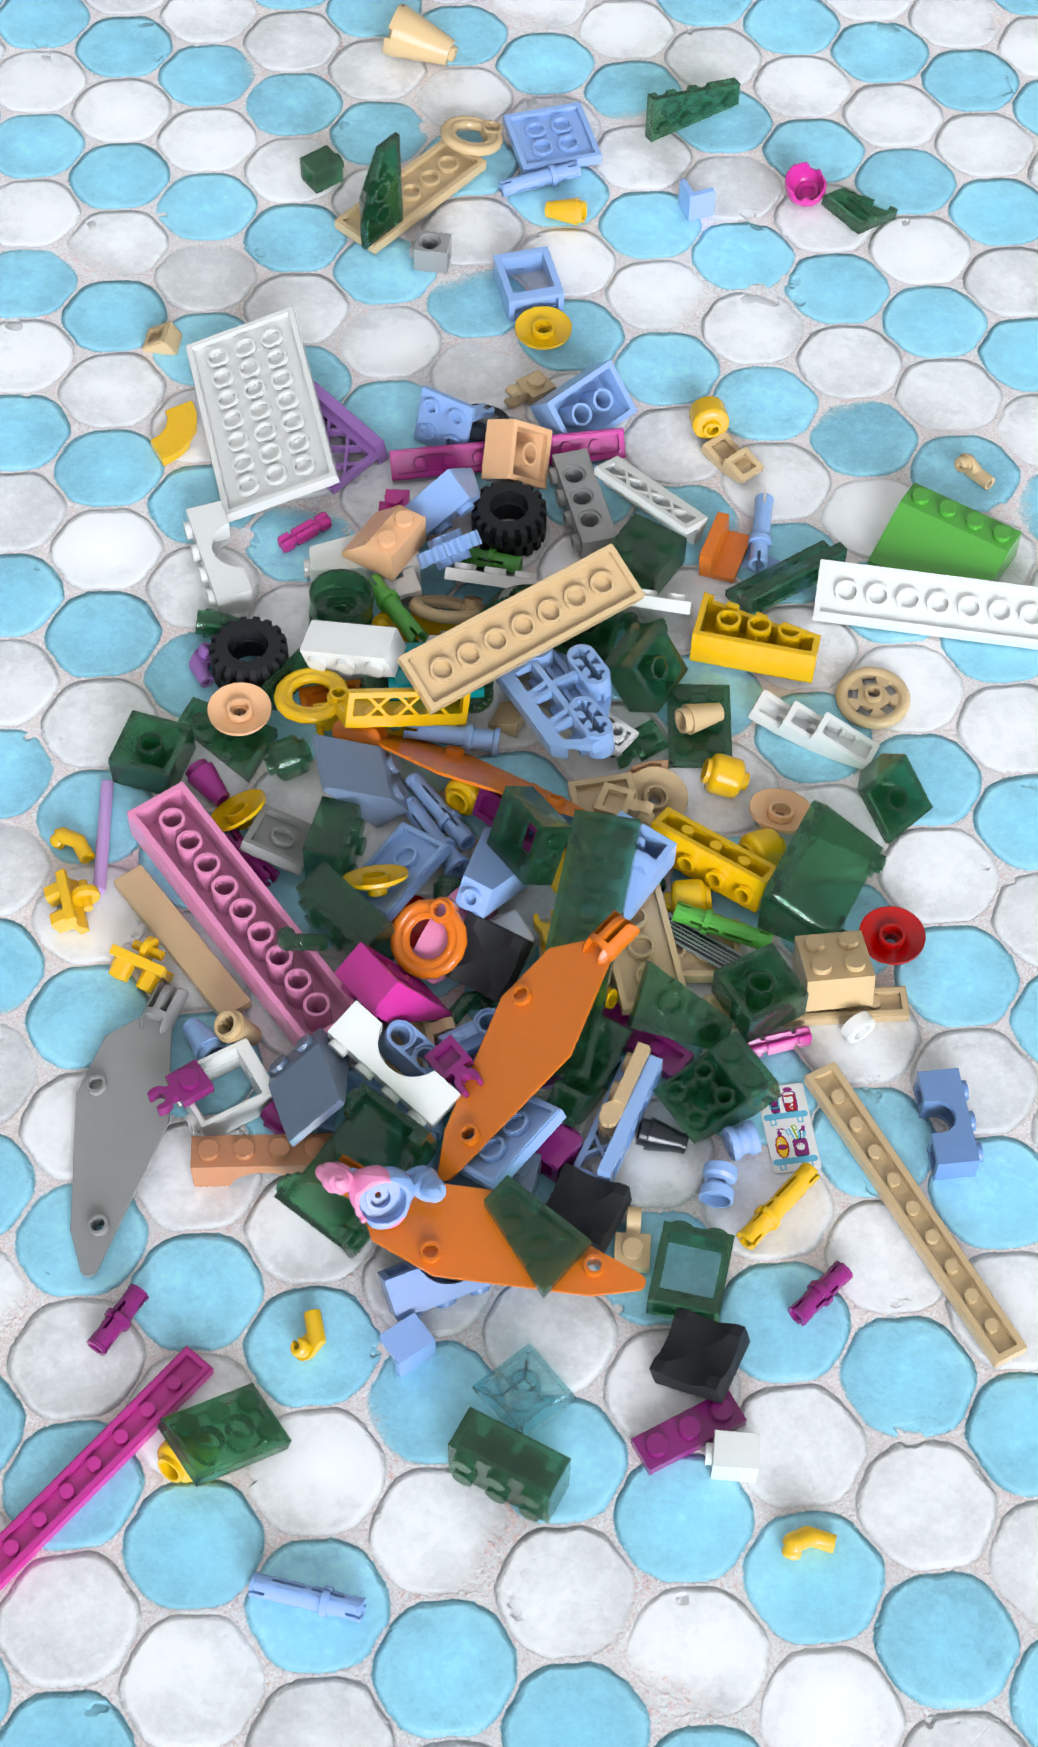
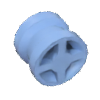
(741, 1140)

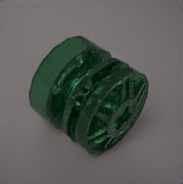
(341, 597)

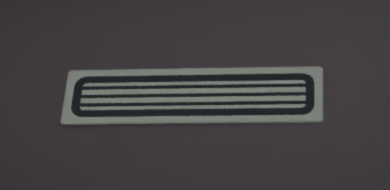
(703, 945)

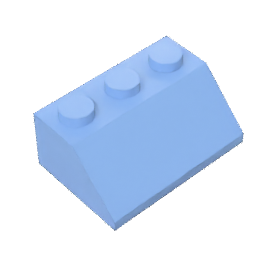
(586, 402)

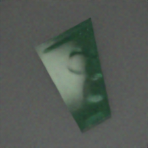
(239, 753)
(675, 1012)
(535, 1233)

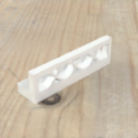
(652, 498)

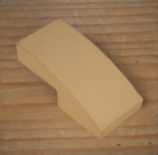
(730, 459)

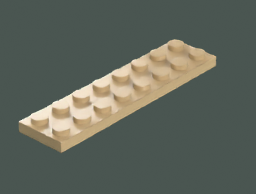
(520, 628)
(656, 936)

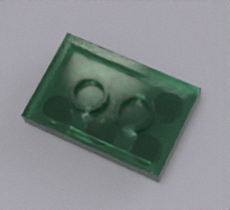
(694, 749)
(224, 1434)

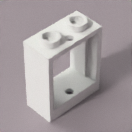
(219, 1063)

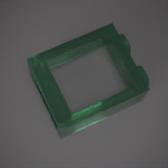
(515, 812)
(665, 1301)

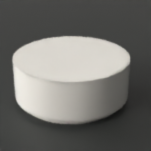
(858, 1027)

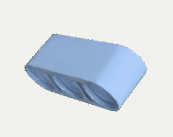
(405, 1056)

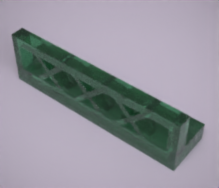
(784, 578)

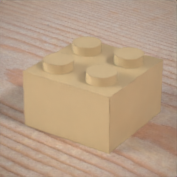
(834, 970)

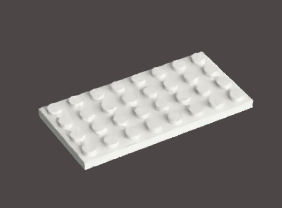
(261, 414)

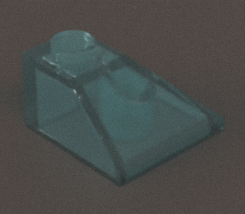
(524, 1391)

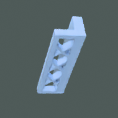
(615, 1151)

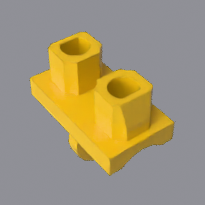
(76, 900)
(126, 961)

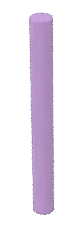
(103, 835)

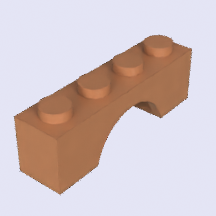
(225, 1158)

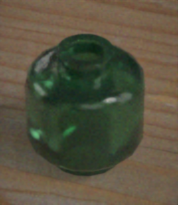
(288, 757)

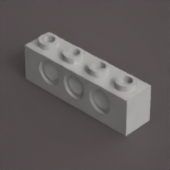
(582, 501)

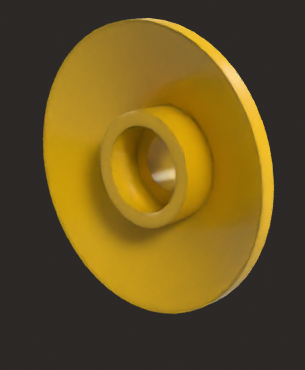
(543, 327)
(239, 810)
(376, 878)

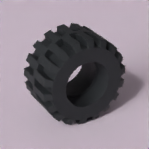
(514, 502)
(245, 639)

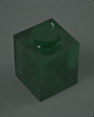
(321, 169)

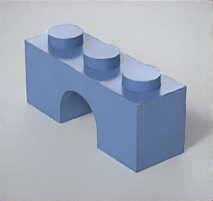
(944, 1097)

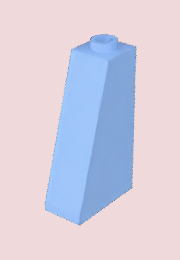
(486, 881)

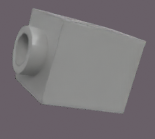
(431, 251)

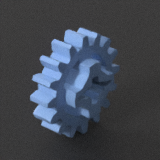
(449, 549)

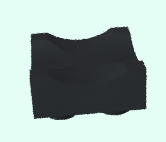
(490, 958)
(590, 1204)
(700, 1356)

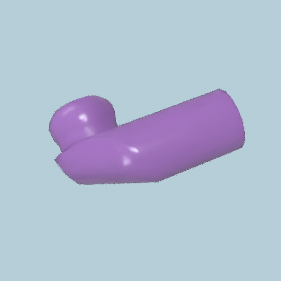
(200, 664)

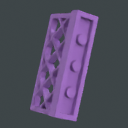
(355, 432)

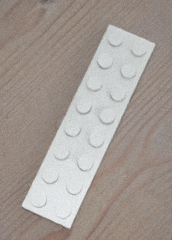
(498, 578)
(927, 604)

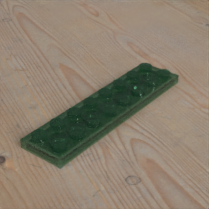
(590, 888)

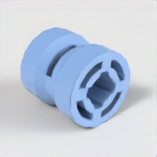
(718, 1183)

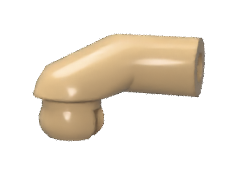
(971, 468)

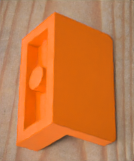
(722, 551)

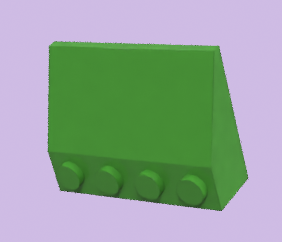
(945, 538)

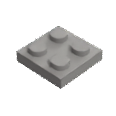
(277, 839)

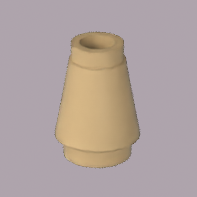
(696, 717)
(233, 1026)

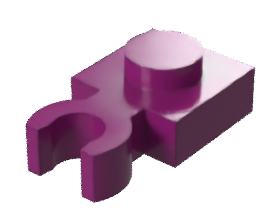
(453, 1064)
(184, 1086)

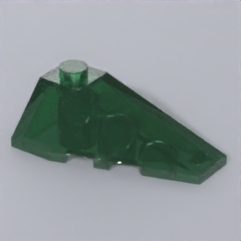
(382, 192)

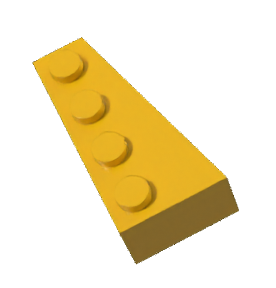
(752, 642)

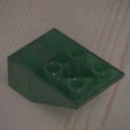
(718, 1089)

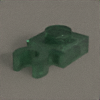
(648, 743)

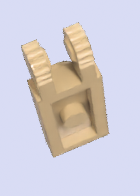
(621, 1091)

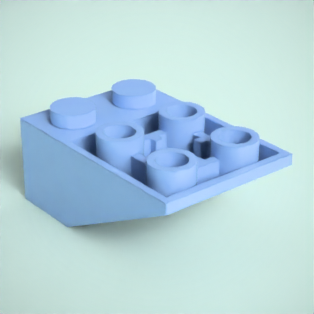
(652, 862)

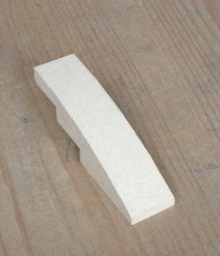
(819, 734)

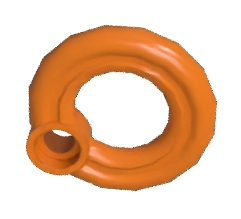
(455, 944)

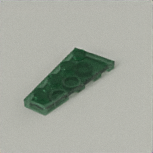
(683, 108)

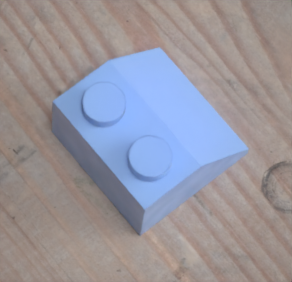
(446, 499)

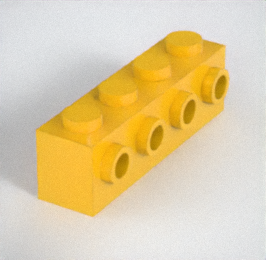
(715, 860)

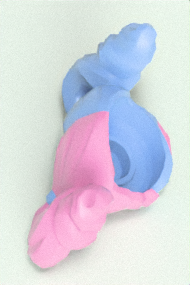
(393, 1183)

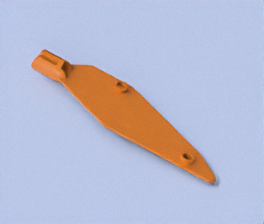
(448, 762)
(531, 1037)
(464, 1243)

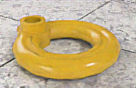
(309, 715)

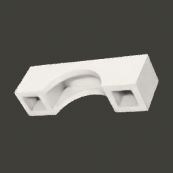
(227, 584)
(425, 1096)

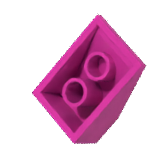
(387, 988)

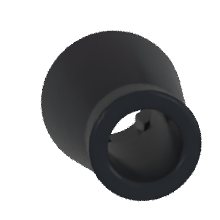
(659, 1136)

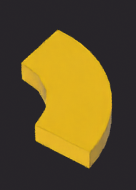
(178, 433)

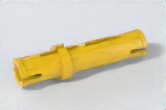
(768, 1216)

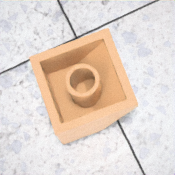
(516, 452)
(388, 541)

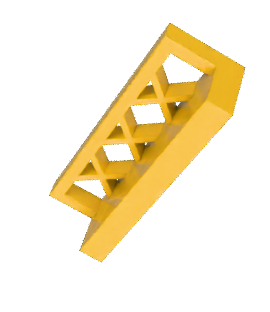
(396, 713)

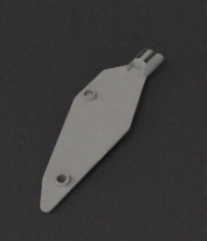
(118, 1124)

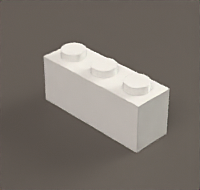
(352, 648)

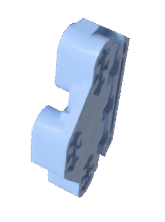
(580, 700)

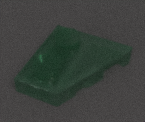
(857, 210)

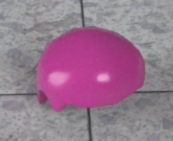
(805, 185)

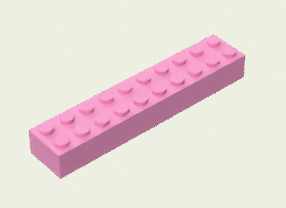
(237, 912)

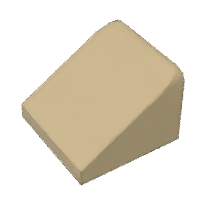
(163, 339)
(507, 719)

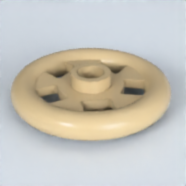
(877, 718)

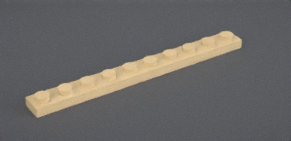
(915, 1216)

